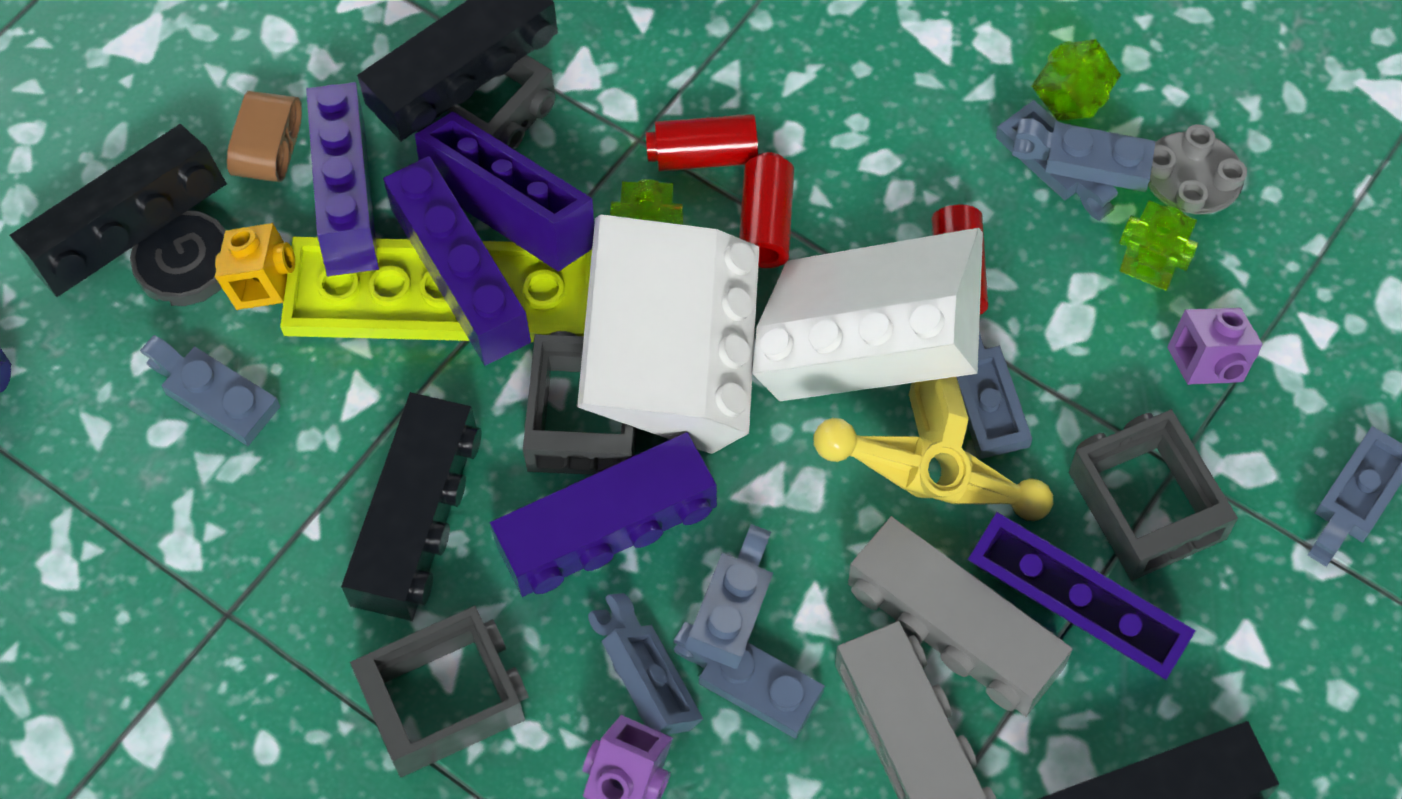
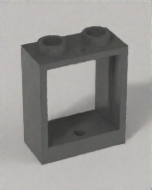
(525, 106)
(562, 450)
(1176, 541)
(420, 649)

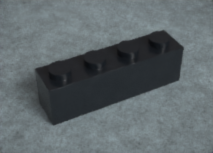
(453, 60)
(118, 209)
(412, 507)
(1212, 767)

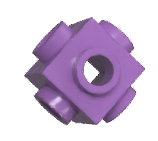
(1214, 345)
(627, 763)

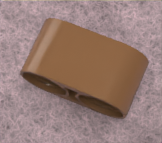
(264, 136)

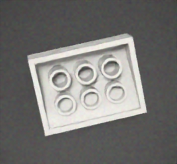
(873, 317)
(670, 330)

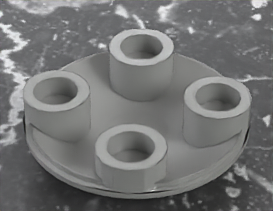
(1196, 171)

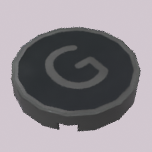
(180, 260)

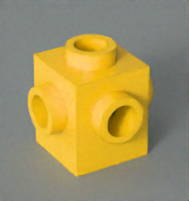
(254, 266)

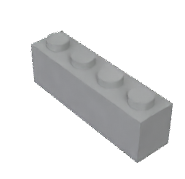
(958, 617)
(907, 717)

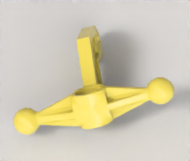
(941, 430)

